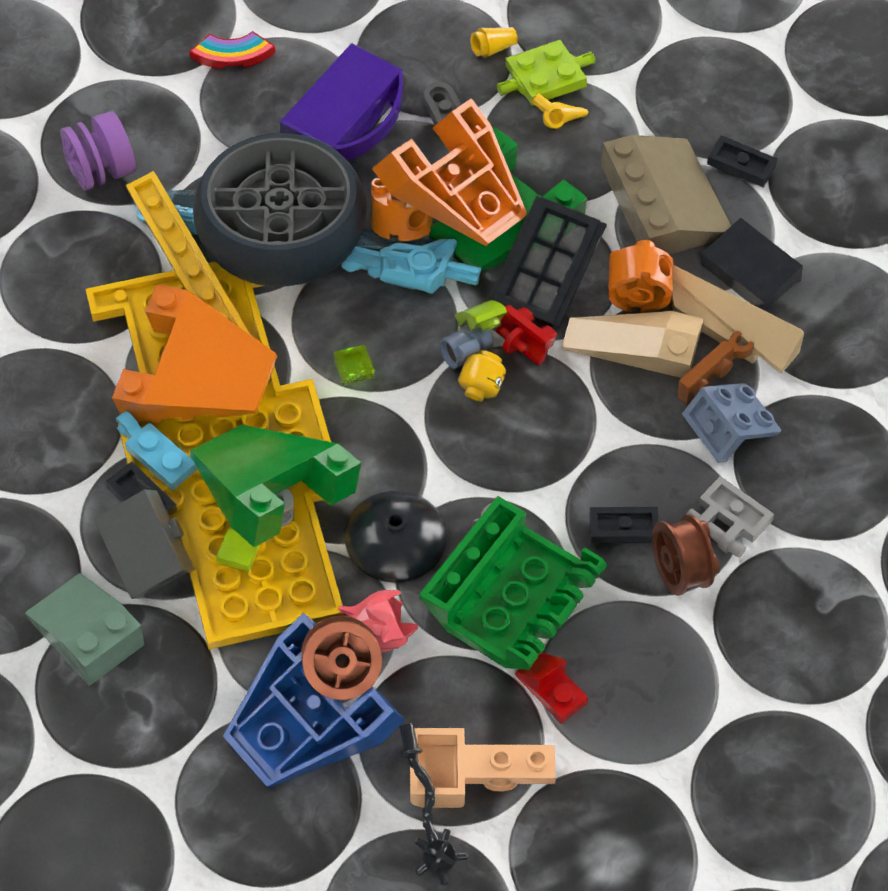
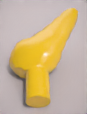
(557, 113)

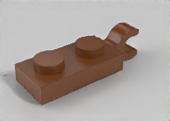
(714, 365)

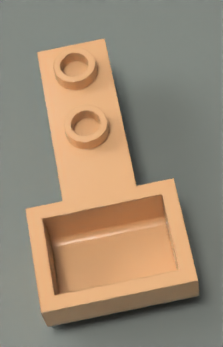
(455, 764)

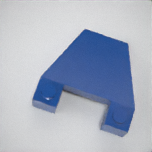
(292, 728)

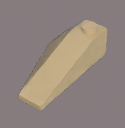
(648, 341)

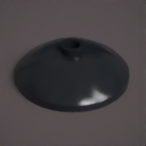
(398, 551)

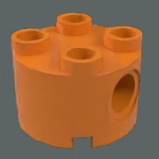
(395, 216)
(640, 277)

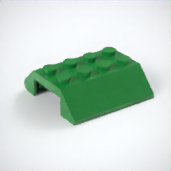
(508, 587)

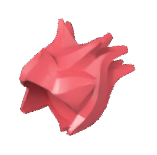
(383, 616)

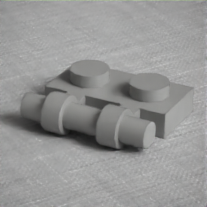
(737, 511)

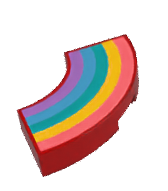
(232, 52)

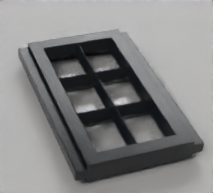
(548, 261)

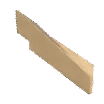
(724, 314)

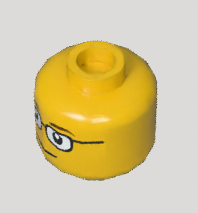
(482, 375)

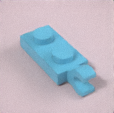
(155, 451)

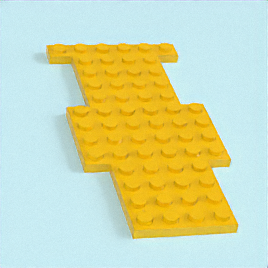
(291, 568)

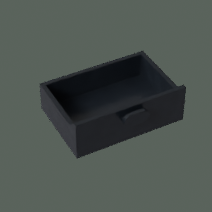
(751, 265)

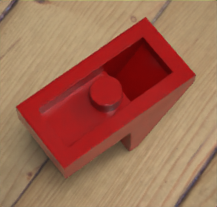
(553, 687)

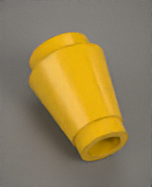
(492, 40)

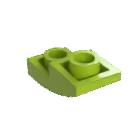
(482, 316)

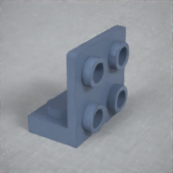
(728, 416)

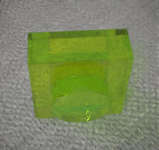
(353, 364)

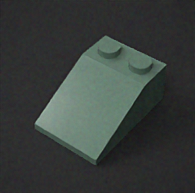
(87, 627)

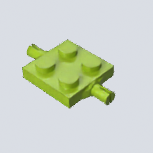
(546, 71)

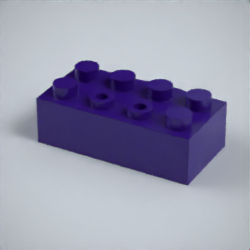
(349, 103)

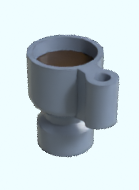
(460, 345)

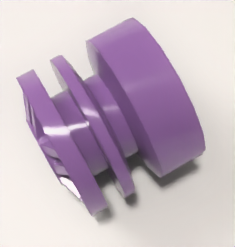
(103, 148)

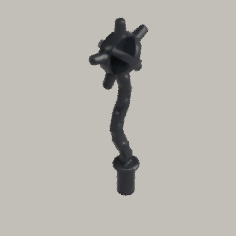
(438, 854)

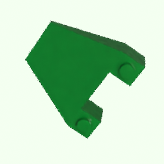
(496, 252)
(255, 464)

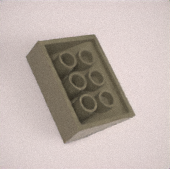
(663, 192)

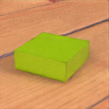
(236, 552)

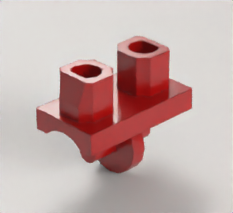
(524, 335)

